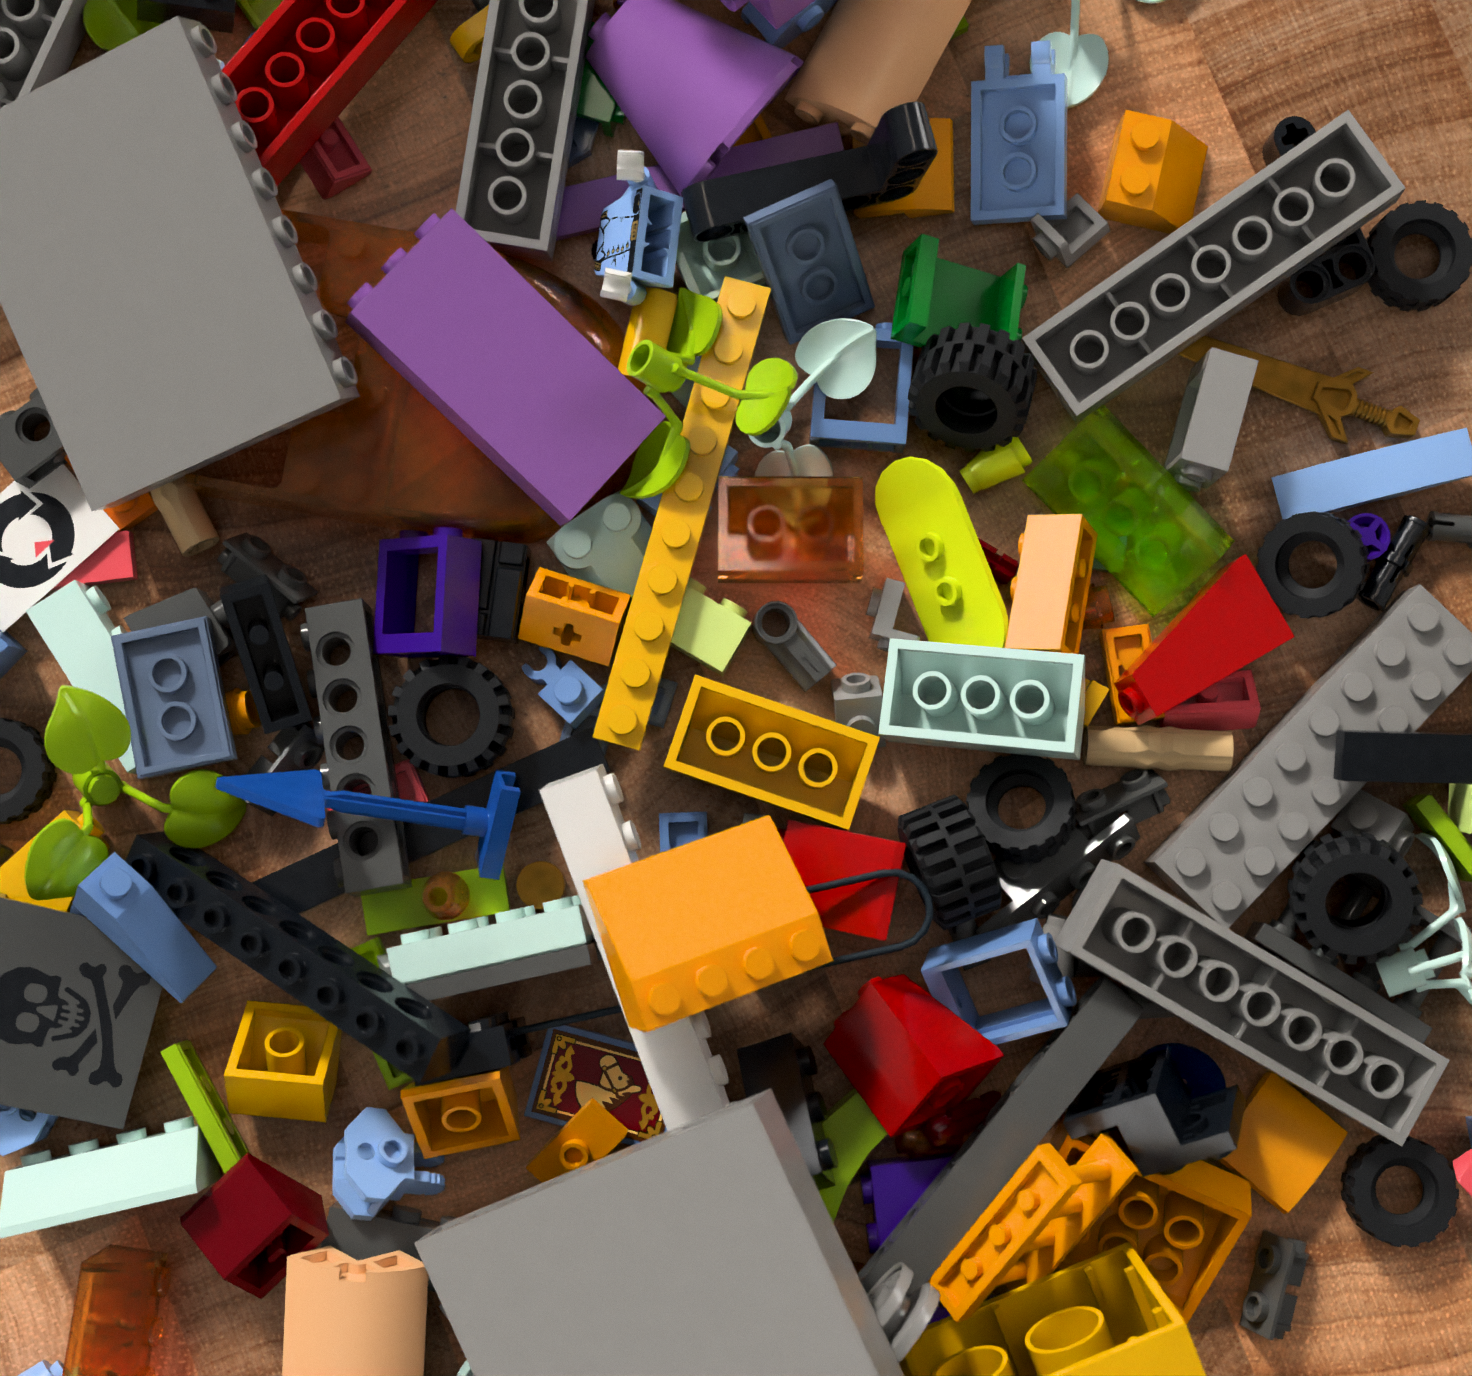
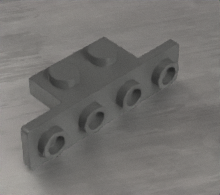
(1040, 886)

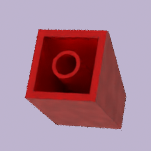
(834, 854)
(908, 1053)

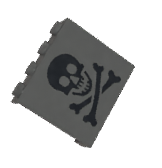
(69, 1016)

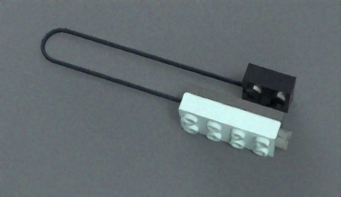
(532, 946)

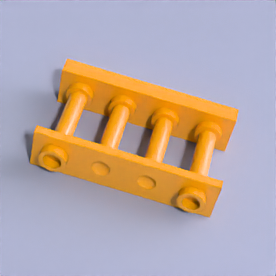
(1032, 1223)

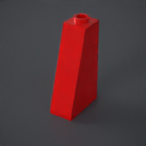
(1210, 638)

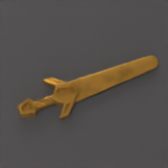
(1316, 392)

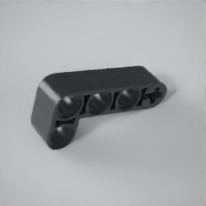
(1323, 271)

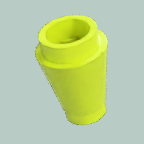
(996, 466)

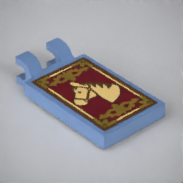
(589, 1065)

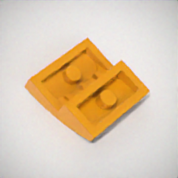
(936, 188)
(1283, 1142)

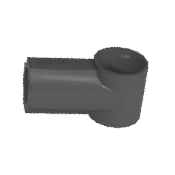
(796, 648)

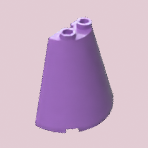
(686, 81)

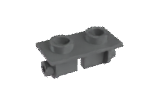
(252, 557)
(295, 750)
(1138, 793)
(1267, 1305)

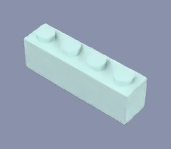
(80, 639)

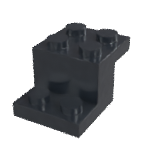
(1157, 1114)

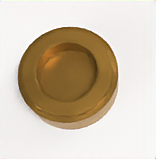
(540, 883)

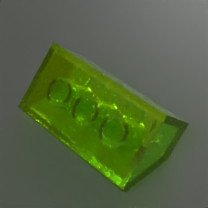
(1128, 493)

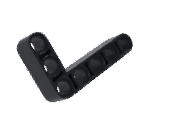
(864, 176)

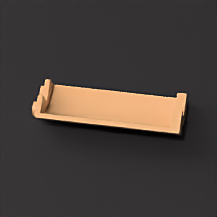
(872, 60)
(354, 1314)

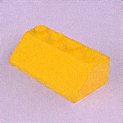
(771, 752)

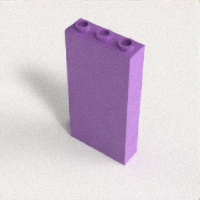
(503, 365)

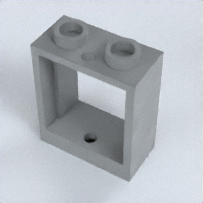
(1210, 418)

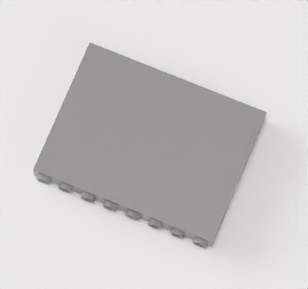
(156, 269)
(663, 1264)

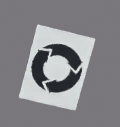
(45, 512)

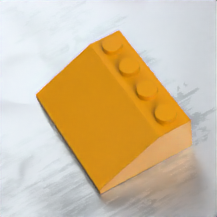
(705, 923)
(1174, 1221)

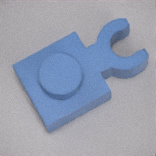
(567, 689)

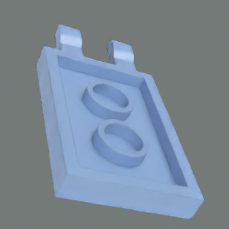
(1019, 139)

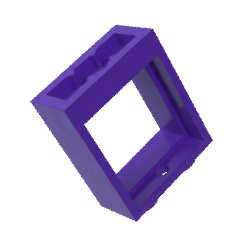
(454, 599)

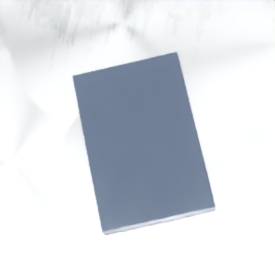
(809, 260)
(174, 697)

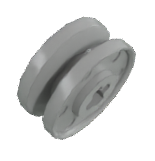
(901, 1315)

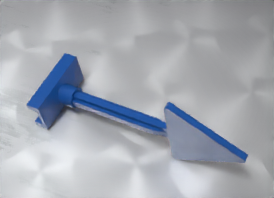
(303, 798)

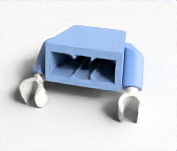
(637, 235)

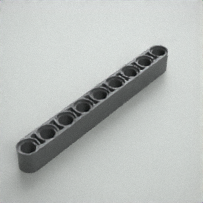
(1006, 1135)

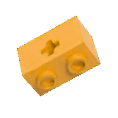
(573, 616)

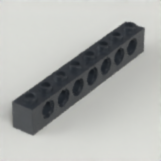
(301, 958)

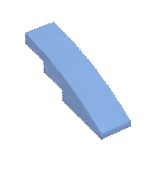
(1376, 474)

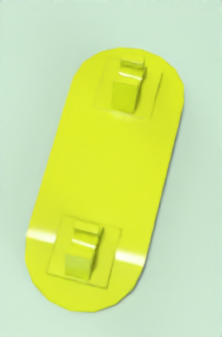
(940, 555)

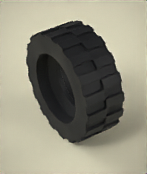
(1454, 249)
(1321, 527)
(1023, 771)
(36, 775)
(1426, 1218)

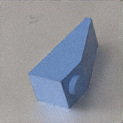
(143, 926)

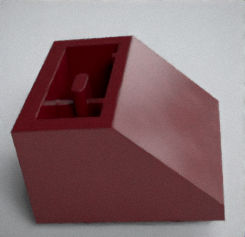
(254, 1223)

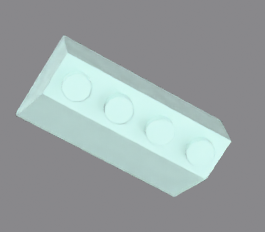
(984, 698)
(106, 1177)

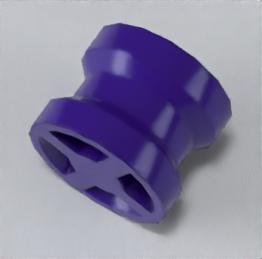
(1374, 533)

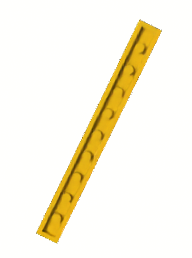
(680, 521)

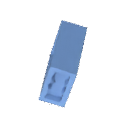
(868, 435)
(948, 987)

